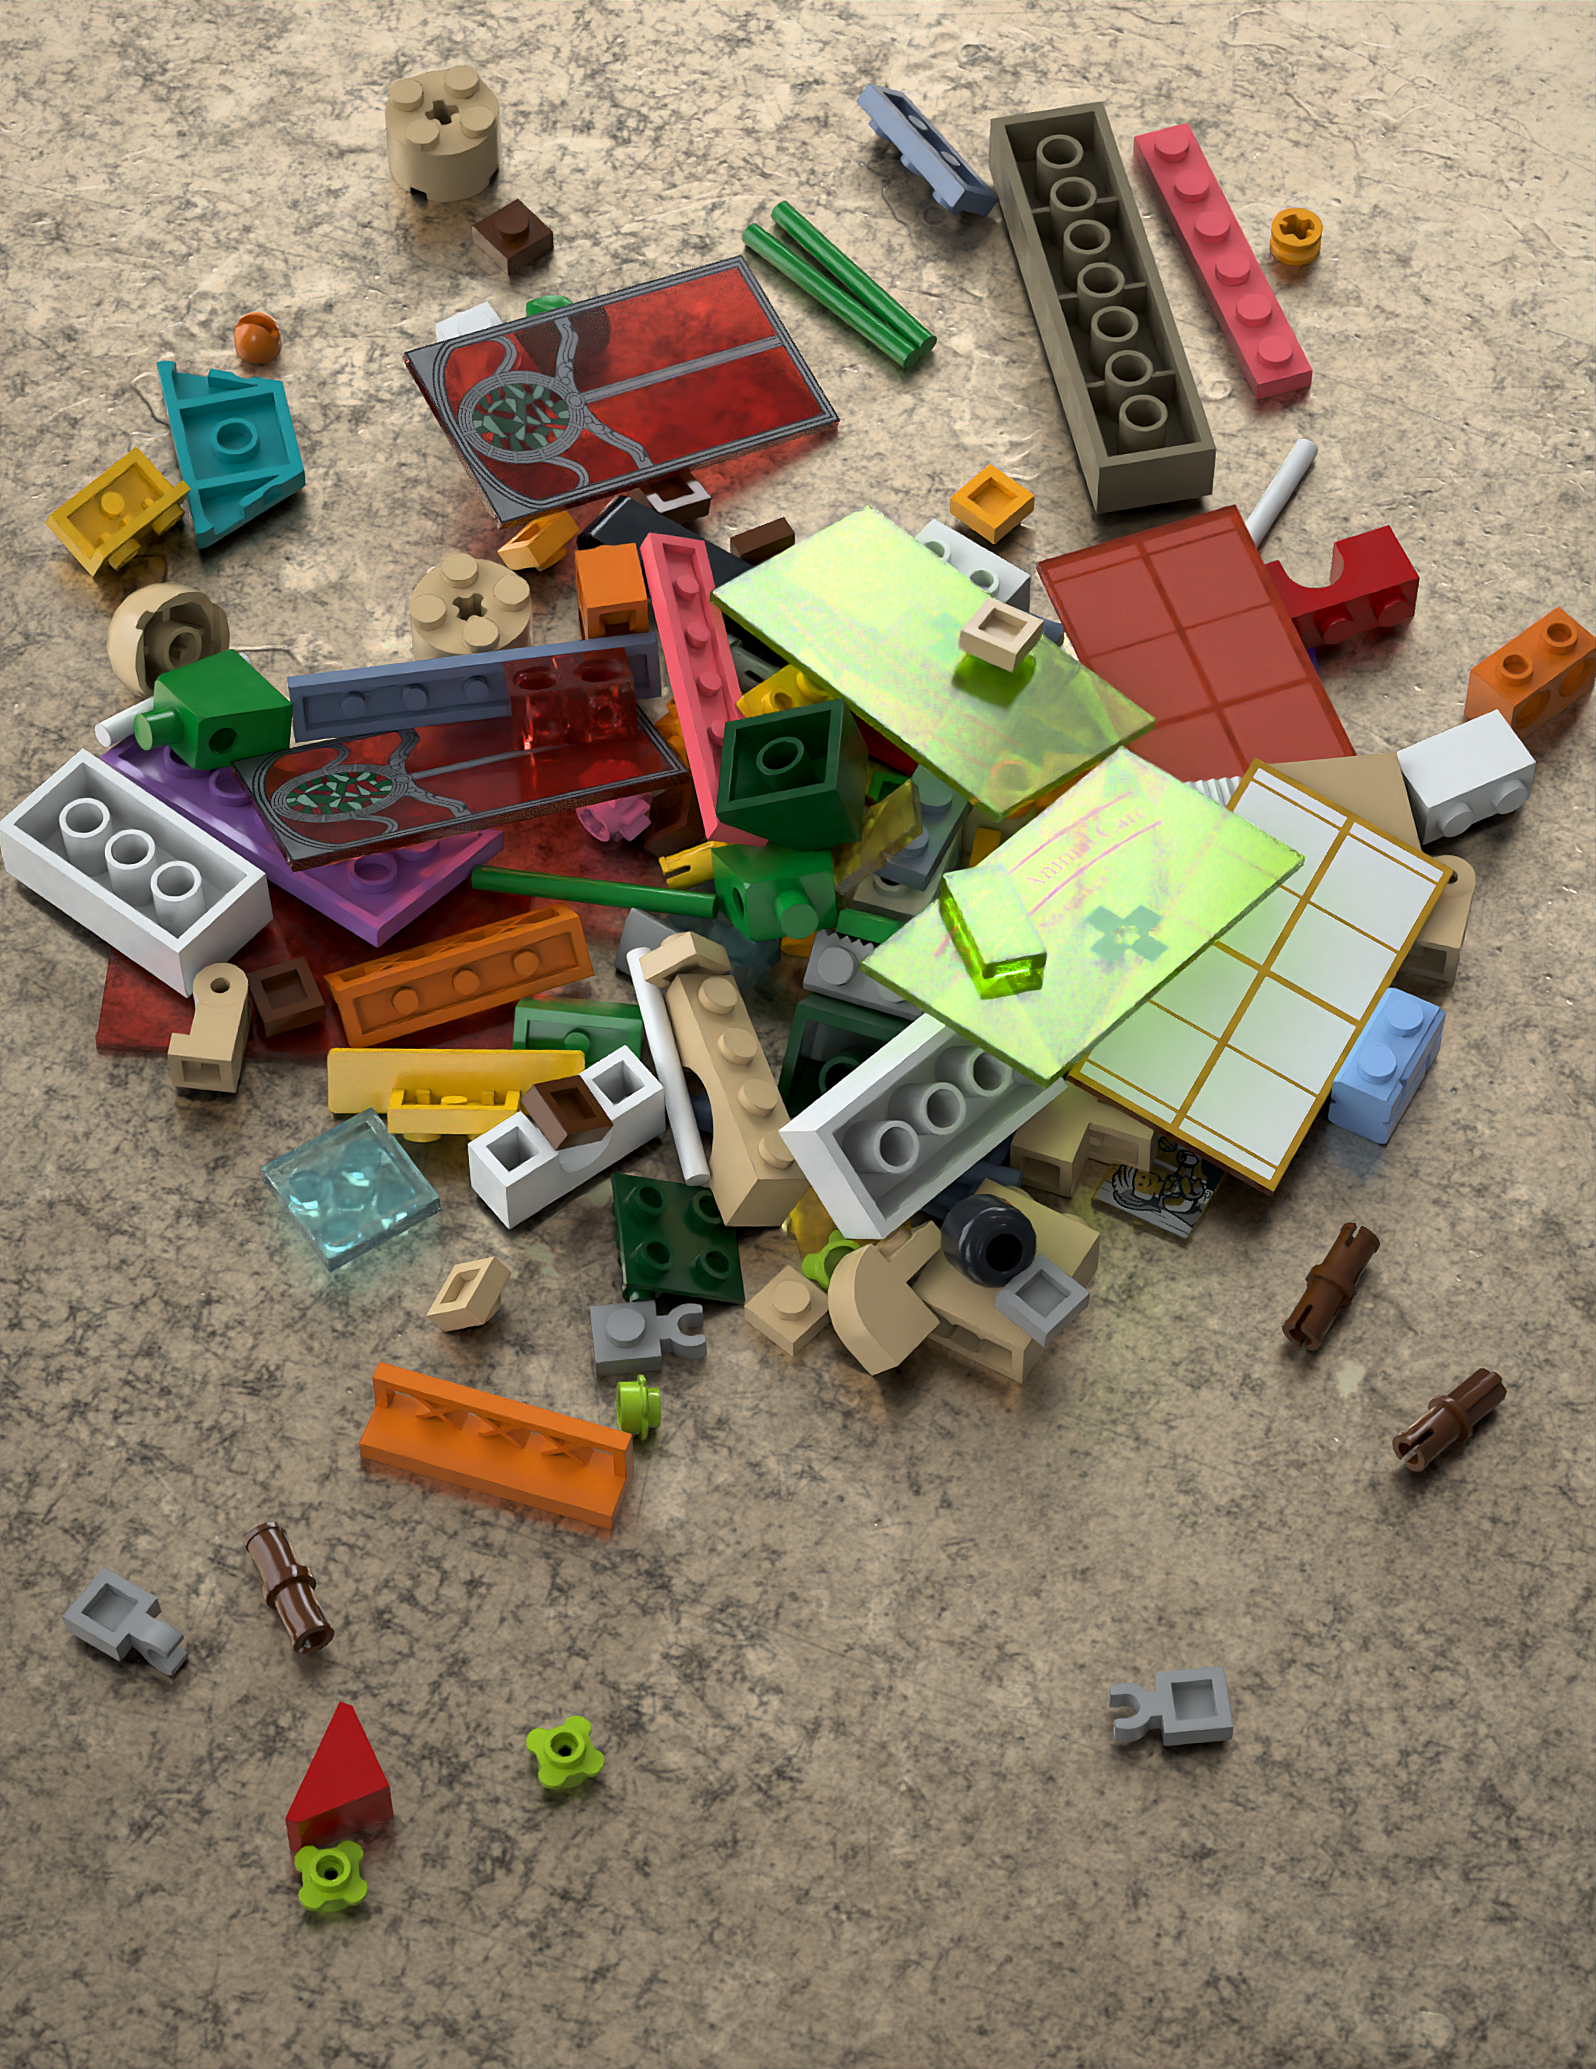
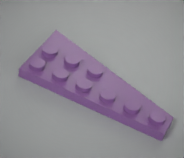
(365, 894)

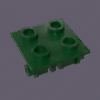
(673, 1241)

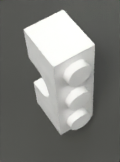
(521, 1171)

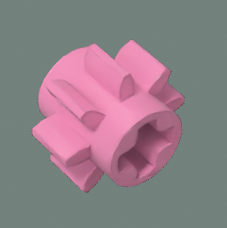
(617, 817)

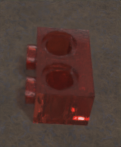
(570, 698)

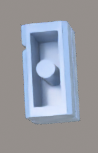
(1386, 1065)

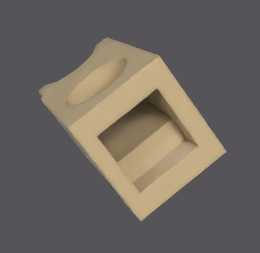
(1441, 939)
(219, 1032)

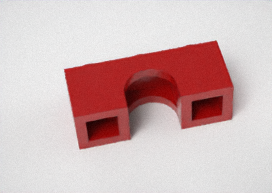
(1368, 589)

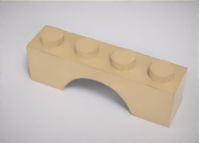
(749, 1162)

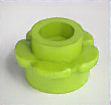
(637, 1407)

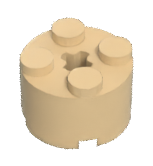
(443, 133)
(469, 609)

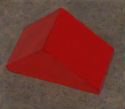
(341, 1788)

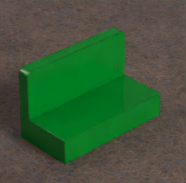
(578, 1024)

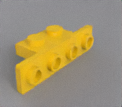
(442, 1088)

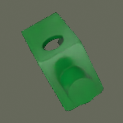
(215, 713)
(775, 890)

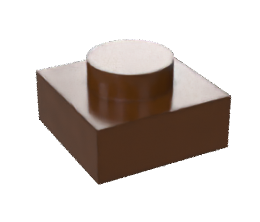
(513, 236)
(676, 498)
(763, 542)
(674, 820)
(285, 996)
(567, 1112)

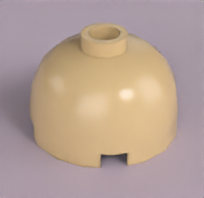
(162, 631)

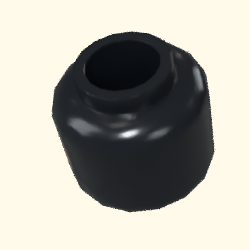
(988, 1240)

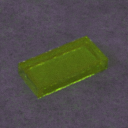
(993, 920)

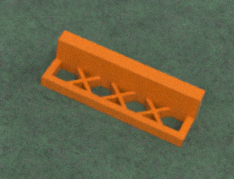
(460, 975)
(496, 1447)

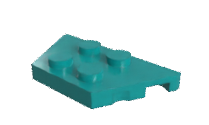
(230, 446)

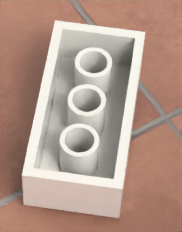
(134, 871)
(908, 1126)

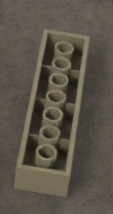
(1101, 308)

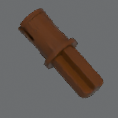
(1450, 1418)

